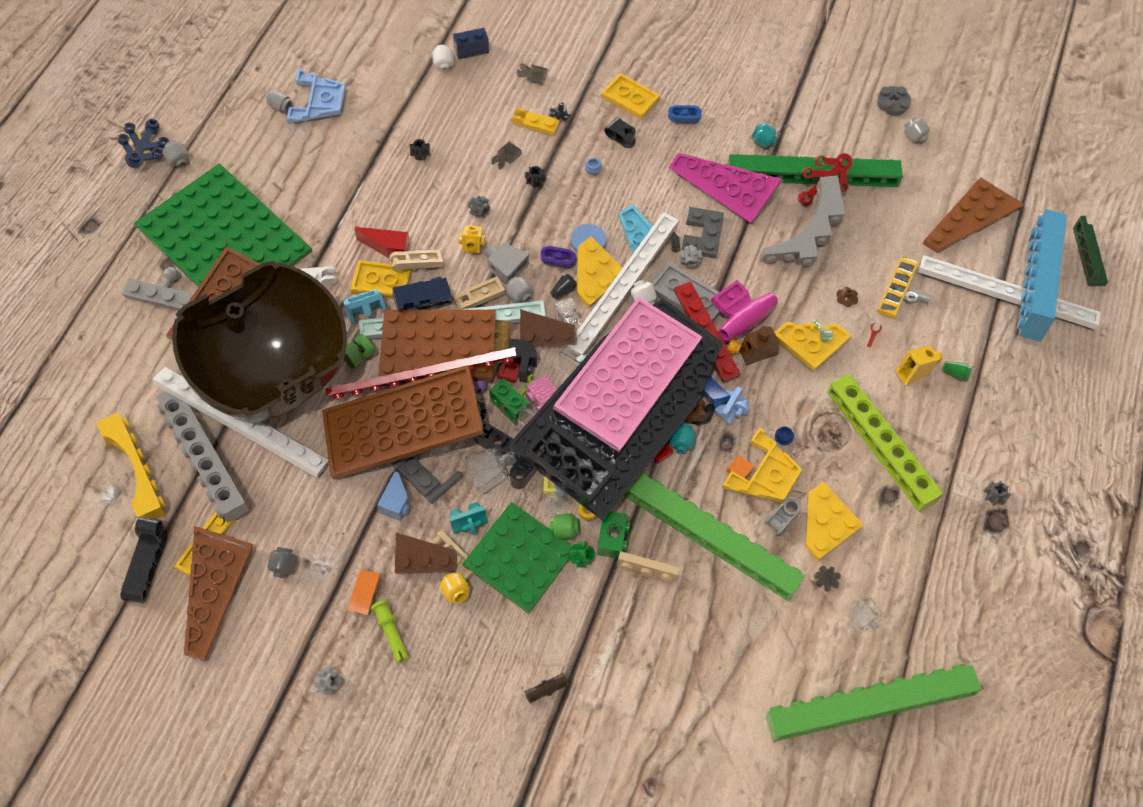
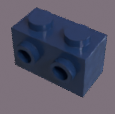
(471, 43)

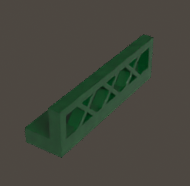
(1089, 253)

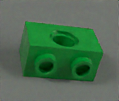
(608, 545)

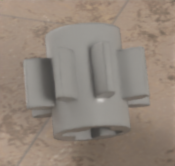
(691, 256)
(327, 681)

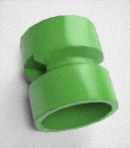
(352, 354)

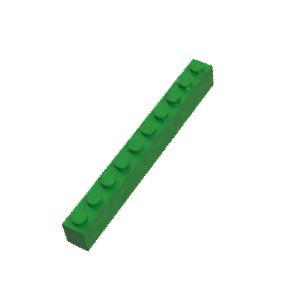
(789, 168)

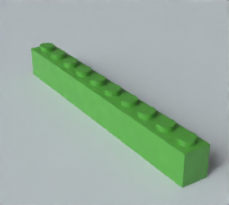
(715, 536)
(873, 702)

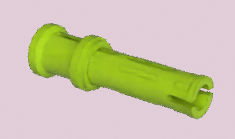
(386, 622)

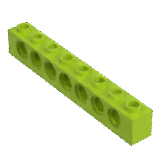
(882, 450)

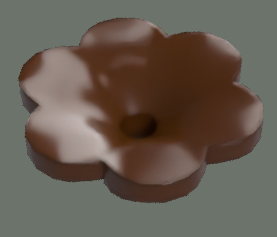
(847, 297)

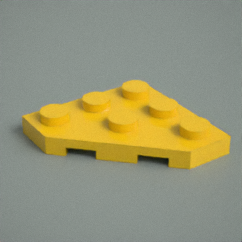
(594, 271)
(806, 343)
(827, 522)

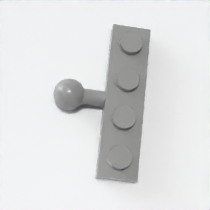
(156, 294)

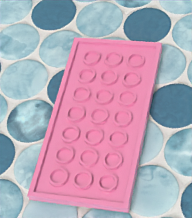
(627, 374)

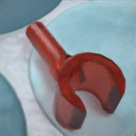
(873, 334)

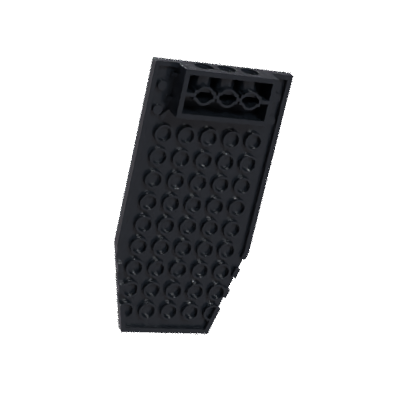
(589, 467)

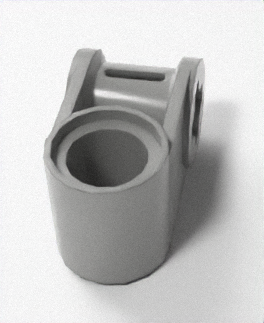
(781, 518)

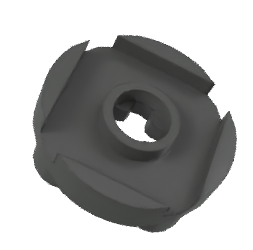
(899, 94)

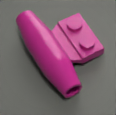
(743, 312)

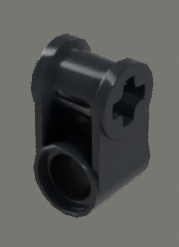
(621, 132)

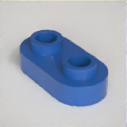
(684, 113)

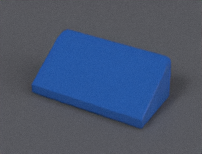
(714, 392)

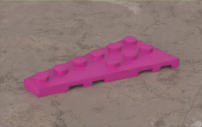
(732, 186)

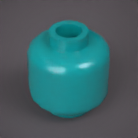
(764, 135)
(683, 439)

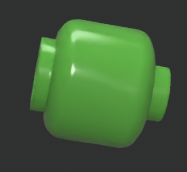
(565, 526)

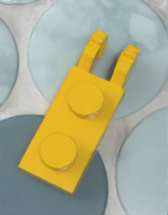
(535, 122)

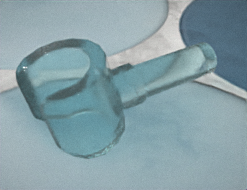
(825, 335)

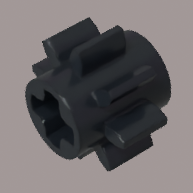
(419, 149)
(535, 176)

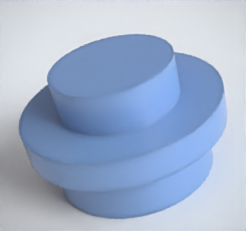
(593, 166)

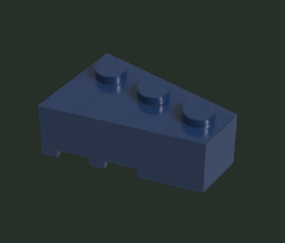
(422, 294)

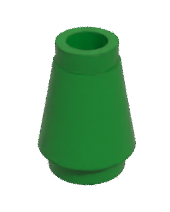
(958, 370)

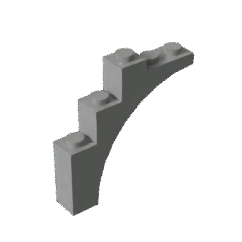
(803, 246)

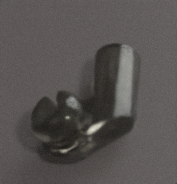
(675, 242)

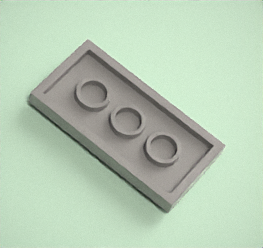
(673, 276)

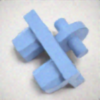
(735, 407)

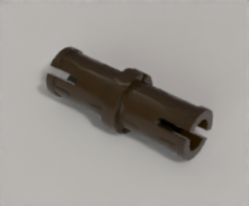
(546, 688)

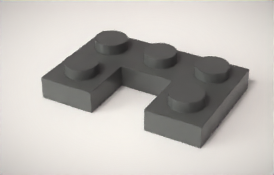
(711, 223)

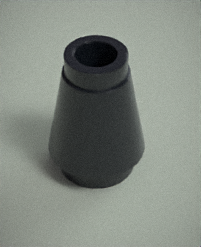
(563, 286)

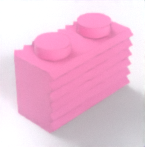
(540, 391)

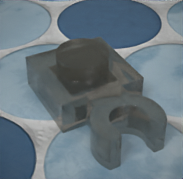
(534, 74)
(507, 153)

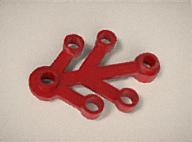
(839, 167)

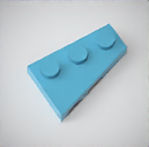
(634, 226)

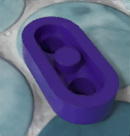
(558, 256)

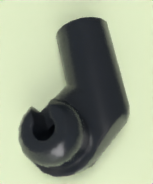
(710, 411)

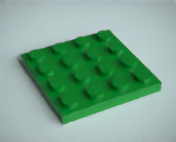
(518, 557)

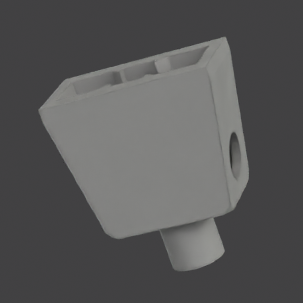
(506, 261)

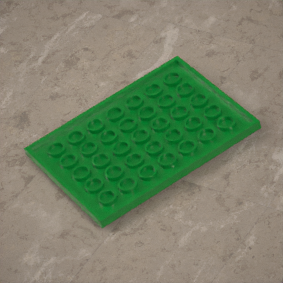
(214, 215)

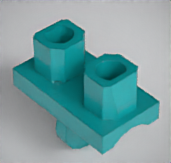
(469, 519)

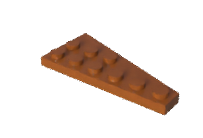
(974, 212)
(213, 580)

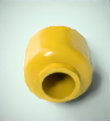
(455, 588)

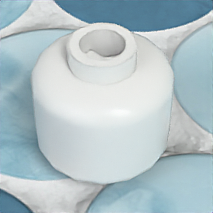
(443, 57)
(645, 291)

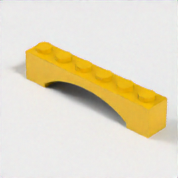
(146, 502)

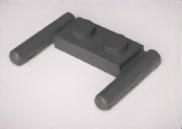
(423, 480)

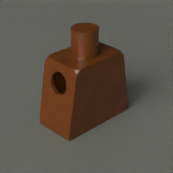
(759, 345)

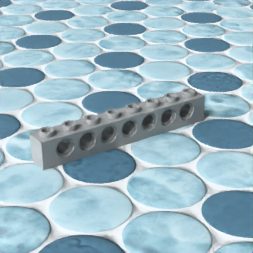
(234, 505)

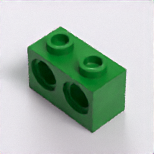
(508, 400)

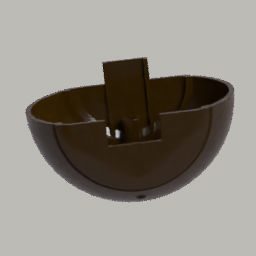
(261, 343)

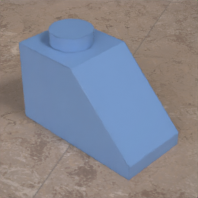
(394, 500)

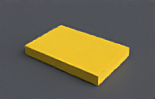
(630, 96)
(378, 276)

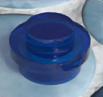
(784, 435)

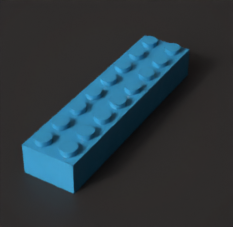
(1042, 275)

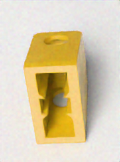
(918, 364)

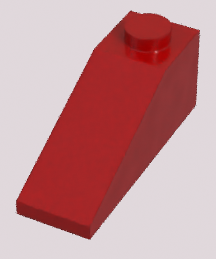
(383, 240)

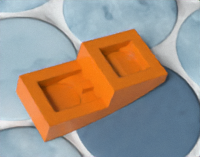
(364, 591)

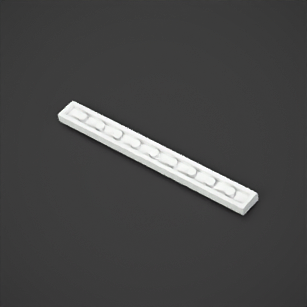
(623, 284)
(1003, 290)
(255, 431)

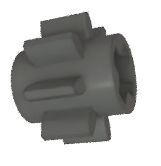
(479, 206)
(997, 492)

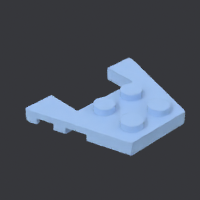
(324, 100)

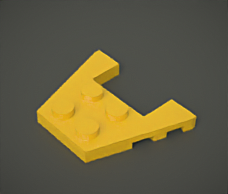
(773, 476)

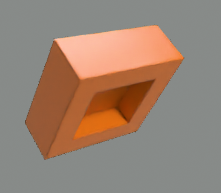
(741, 467)

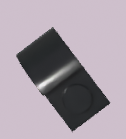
(526, 357)

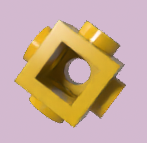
(472, 239)

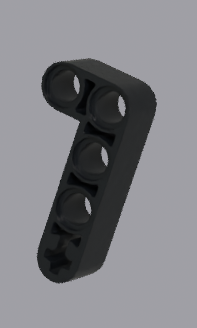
(519, 467)
(144, 562)

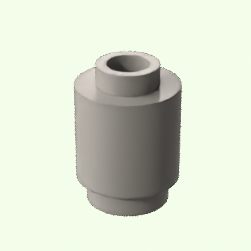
(279, 101)

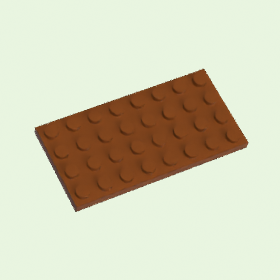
(401, 422)

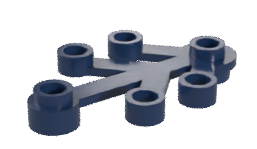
(136, 158)

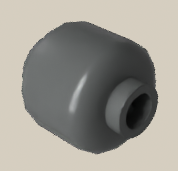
(282, 562)

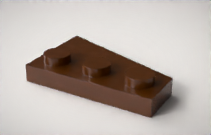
(546, 331)
(422, 556)

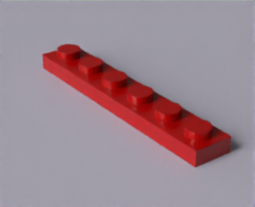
(697, 312)

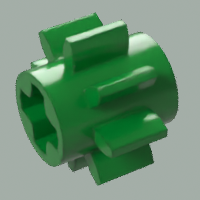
(581, 554)

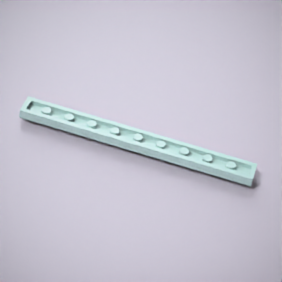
(510, 312)

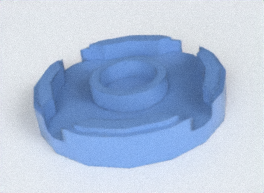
(585, 231)

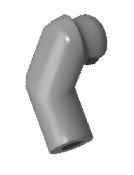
(916, 295)

